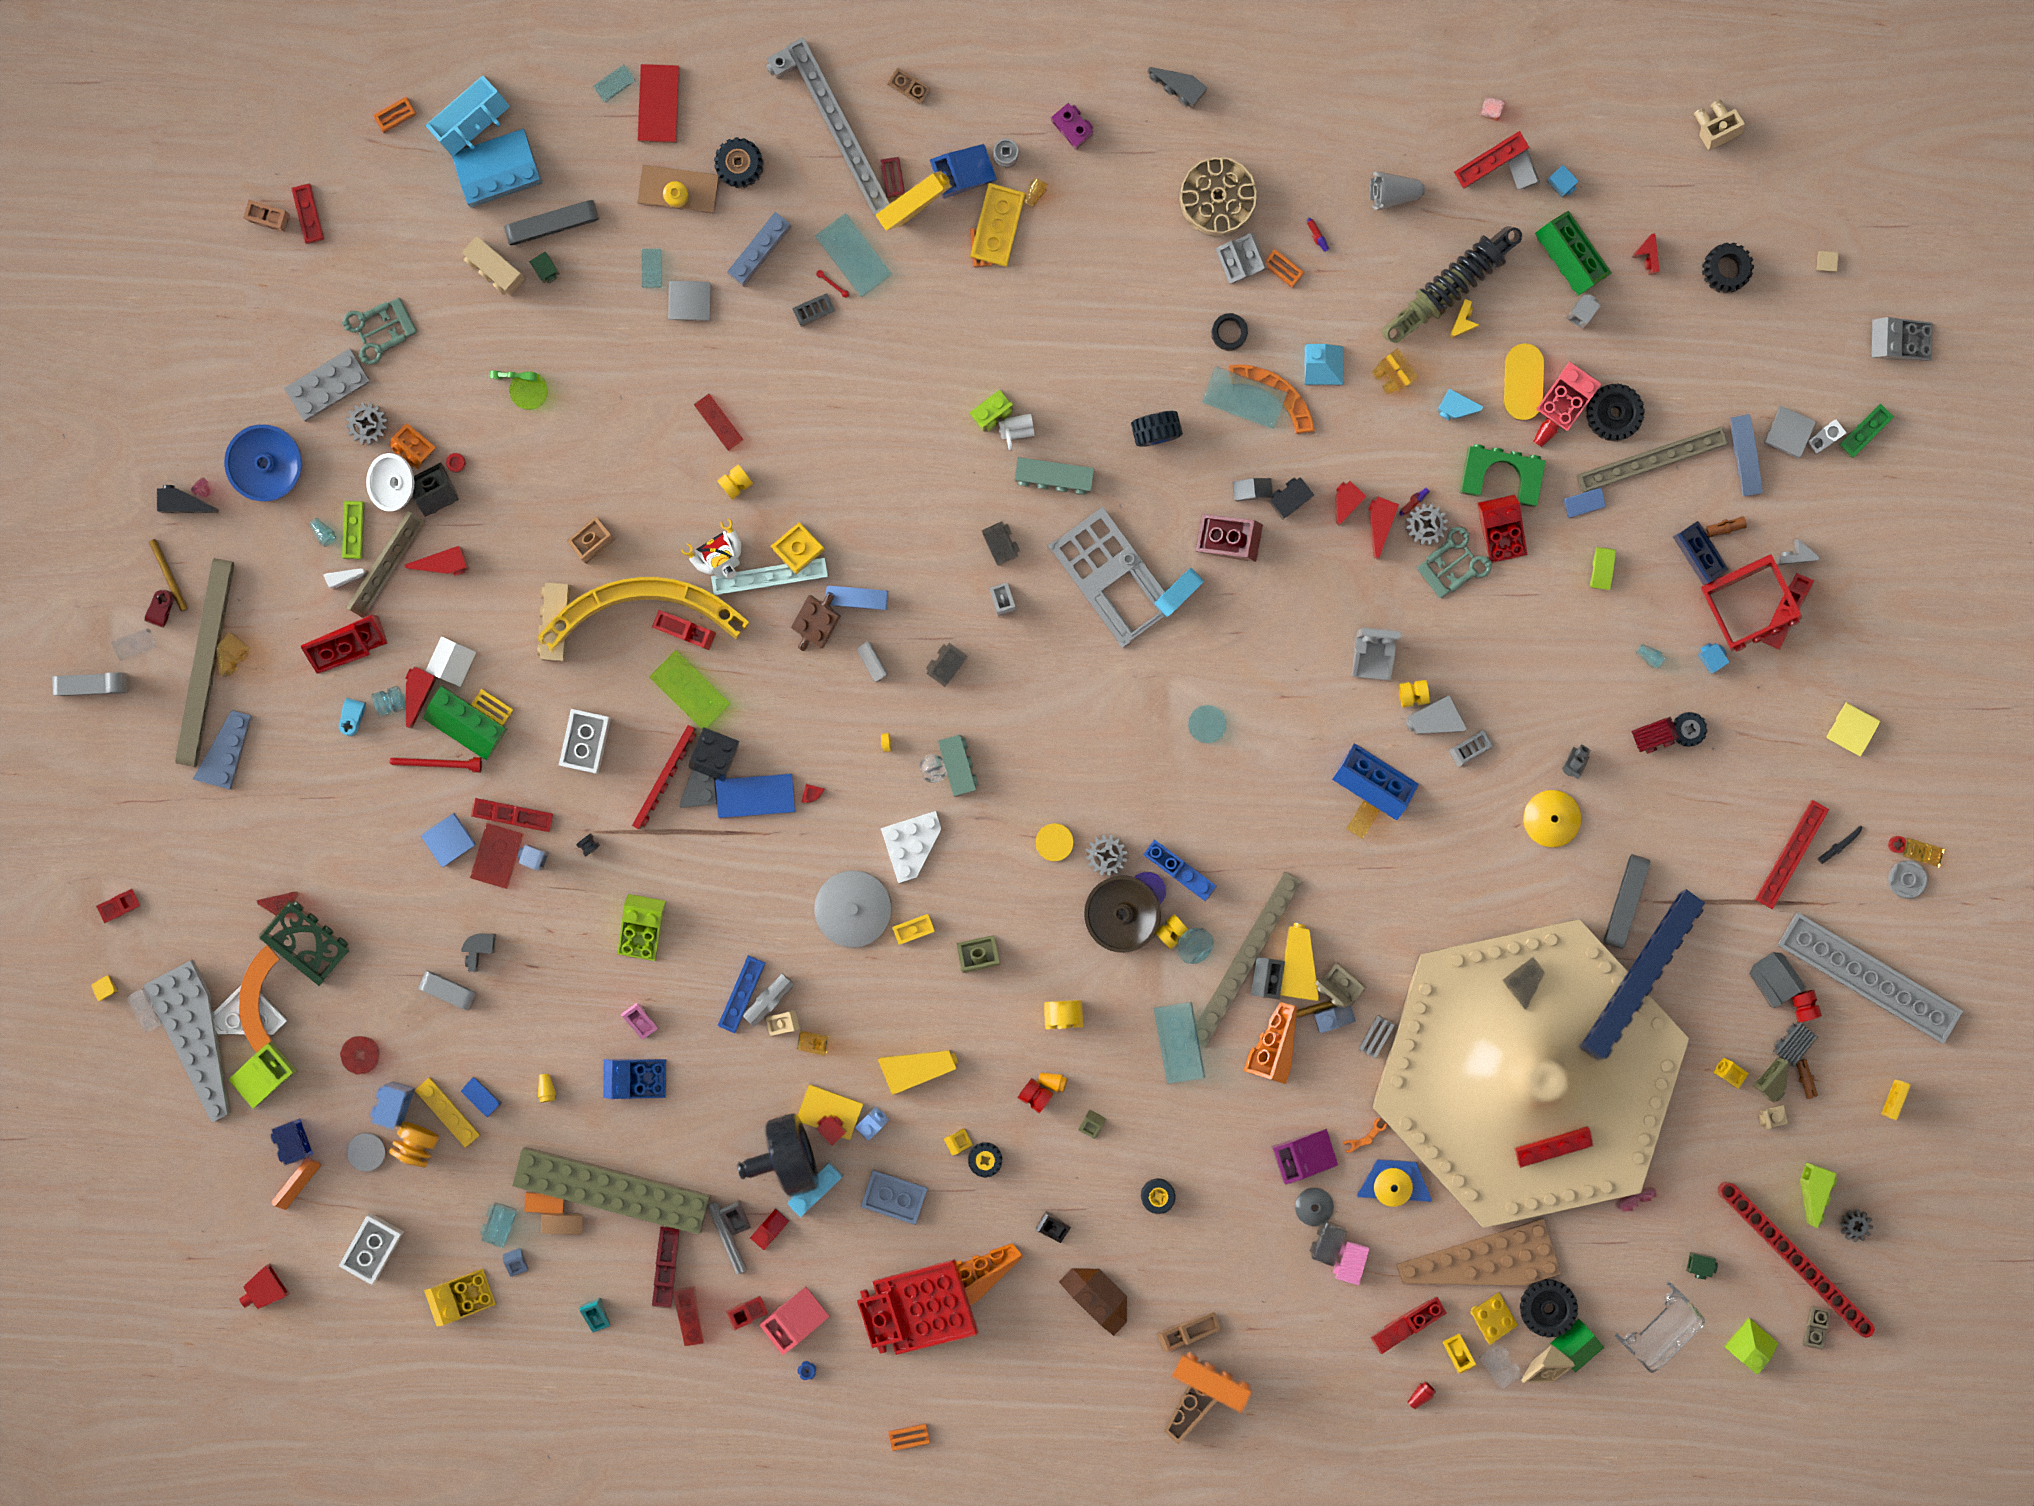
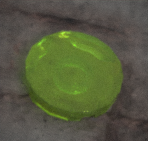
(528, 394)

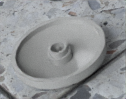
(852, 908)

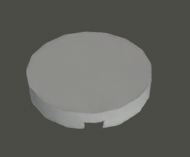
(1907, 879)
(366, 1152)

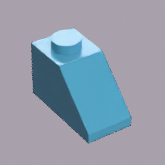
(1457, 406)

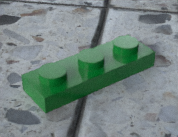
(1866, 430)

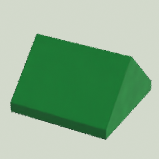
(1578, 1344)

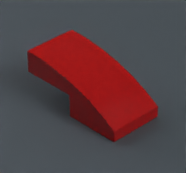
(118, 906)

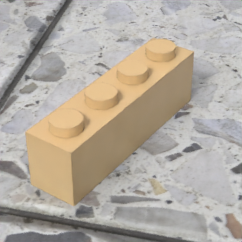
(556, 598)

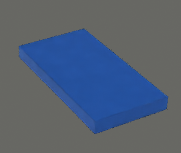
(755, 795)

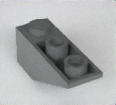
(1184, 86)

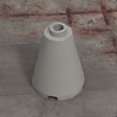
(1392, 190)

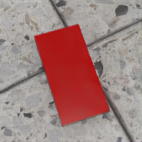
(658, 103)

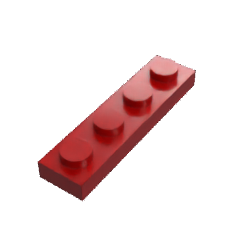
(1491, 159)
(1553, 1147)

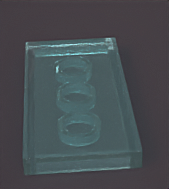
(853, 255)
(1244, 397)
(1179, 1042)

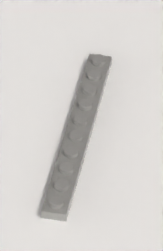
(838, 125)

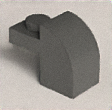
(478, 944)

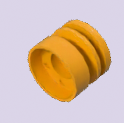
(415, 1141)

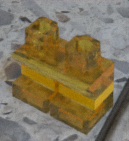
(1398, 380)

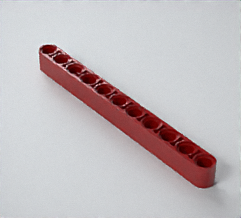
(1804, 1263)

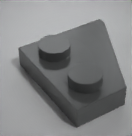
(699, 791)

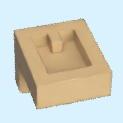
(1773, 1117)

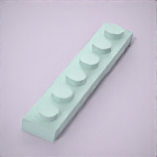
(768, 577)

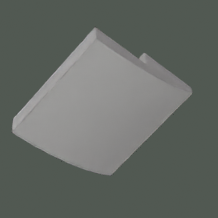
(1241, 258)
(689, 301)
(1789, 432)

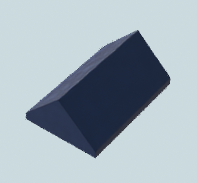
(1700, 553)

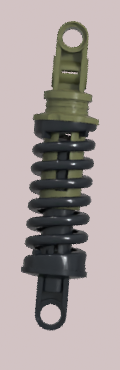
(1453, 282)

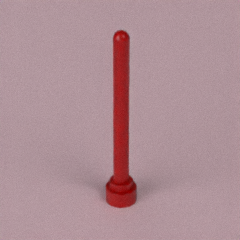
(474, 764)

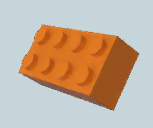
(1211, 1382)

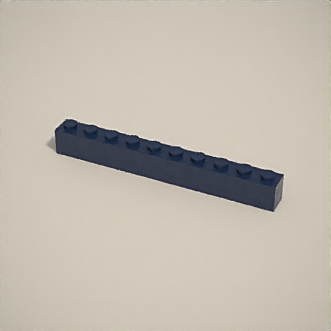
(1642, 975)

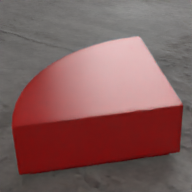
(811, 793)

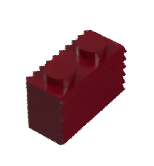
(1655, 734)

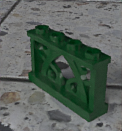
(309, 968)

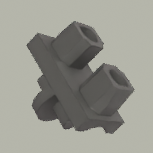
(1576, 761)

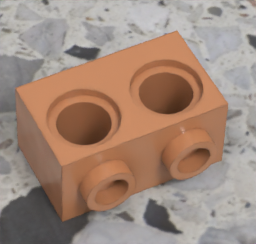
(266, 216)

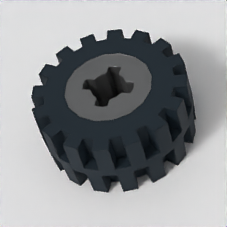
(1686, 734)

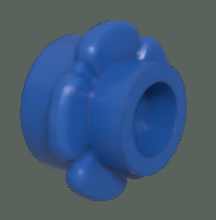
(807, 1375)

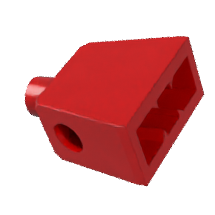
(263, 1289)

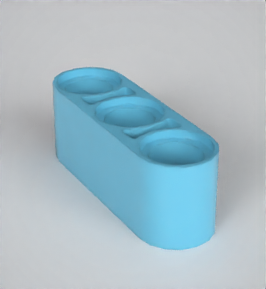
(1179, 592)

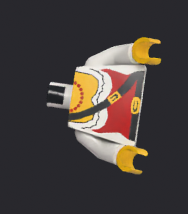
(719, 554)

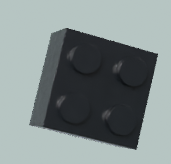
(713, 754)

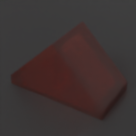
(276, 903)

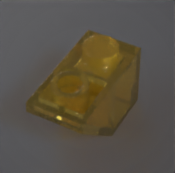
(229, 653)

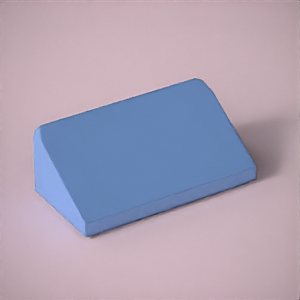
(1584, 502)

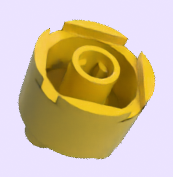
(1063, 1014)

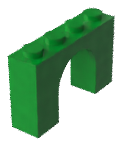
(1528, 468)

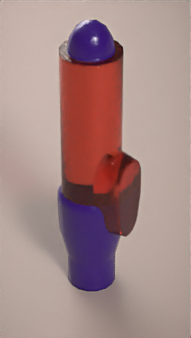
(1414, 500)

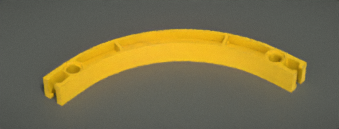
(641, 589)

